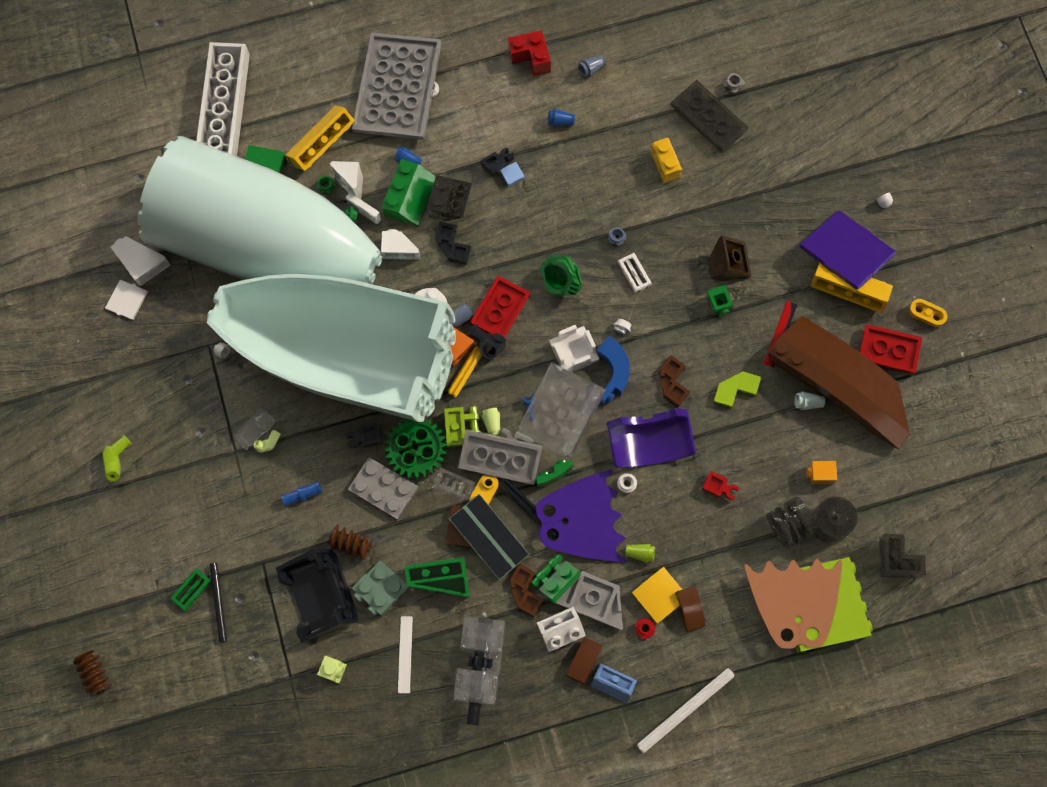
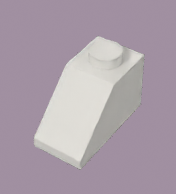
(398, 246)

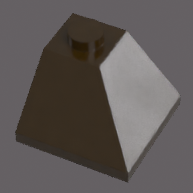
(729, 260)

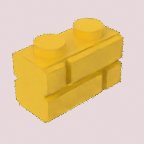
(666, 160)

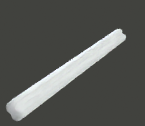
(685, 710)

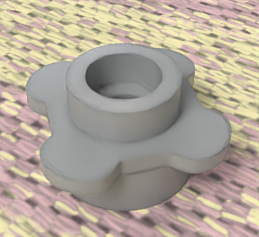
(733, 78)

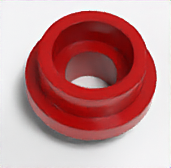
(638, 628)

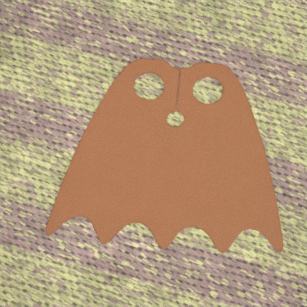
(796, 593)

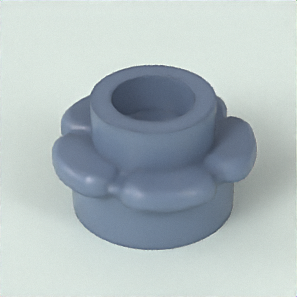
(619, 232)

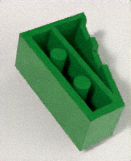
(441, 576)

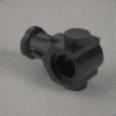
(489, 344)

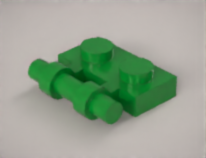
(559, 581)

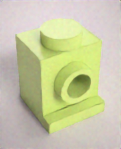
(332, 669)

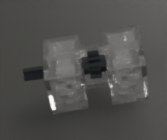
(481, 684)

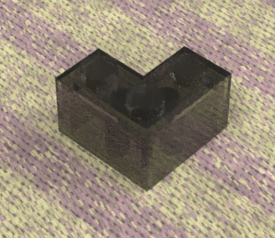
(895, 562)

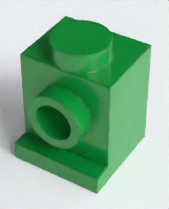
(720, 295)

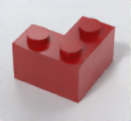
(532, 48)

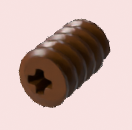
(350, 543)
(89, 671)

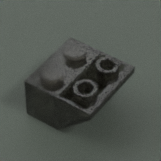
(448, 198)

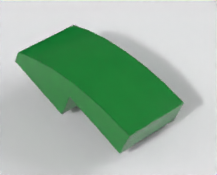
(560, 469)

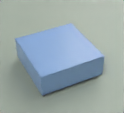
(512, 174)

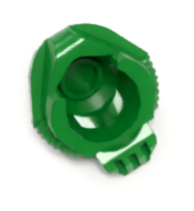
(561, 276)

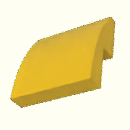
(658, 595)

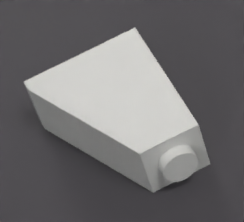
(139, 260)

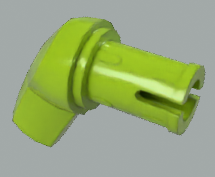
(111, 458)

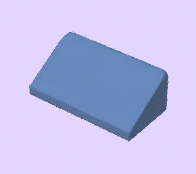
(613, 683)

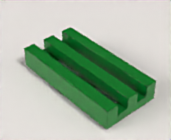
(200, 590)

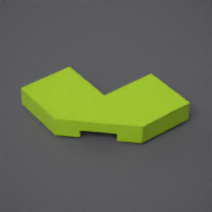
(741, 382)

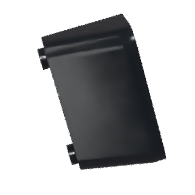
(319, 593)

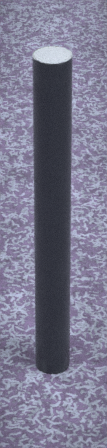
(218, 602)

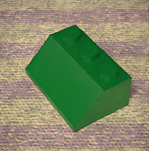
(408, 193)

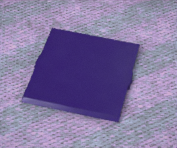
(847, 249)

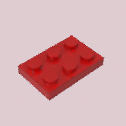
(500, 307)
(891, 348)

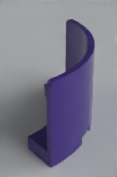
(651, 440)

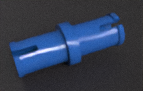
(301, 493)

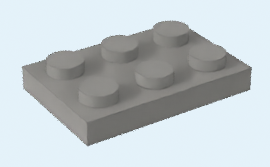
(383, 488)

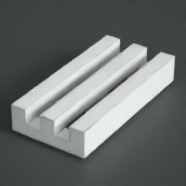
(363, 208)
(636, 289)

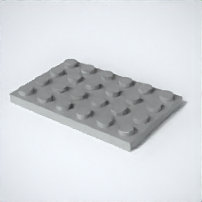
(397, 86)

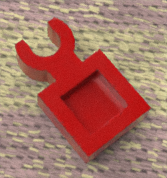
(716, 485)

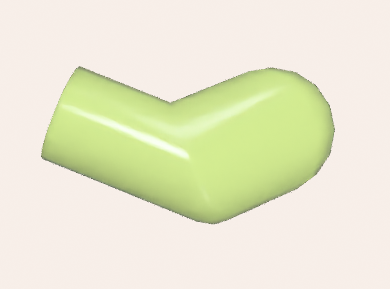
(267, 445)

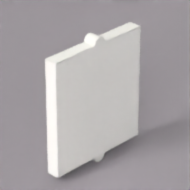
(126, 300)

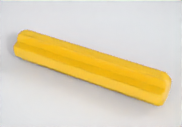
(465, 372)

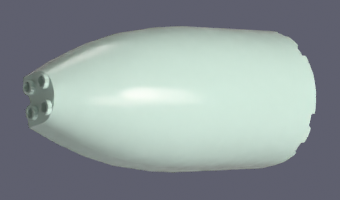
(247, 218)
(341, 339)

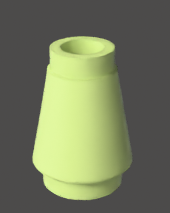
(491, 419)

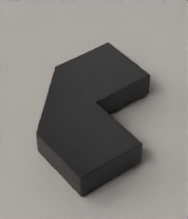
(453, 251)

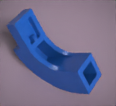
(616, 358)

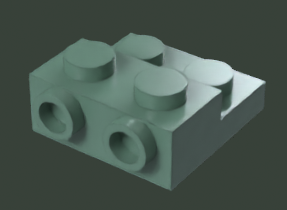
(380, 589)

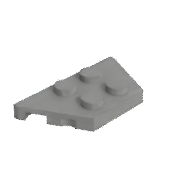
(594, 599)

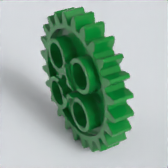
(420, 464)

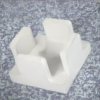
(574, 348)

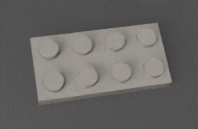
(500, 457)

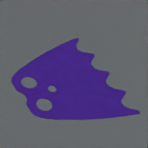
(589, 516)

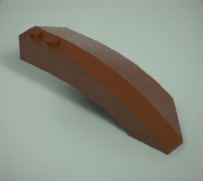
(843, 378)

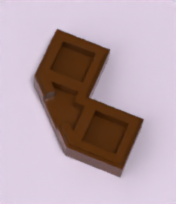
(671, 389)
(524, 600)

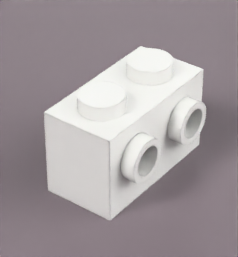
(561, 629)

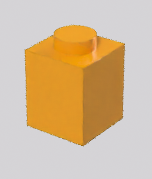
(822, 472)

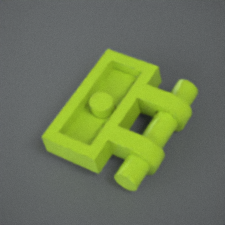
(455, 424)

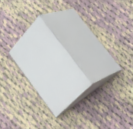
(348, 176)

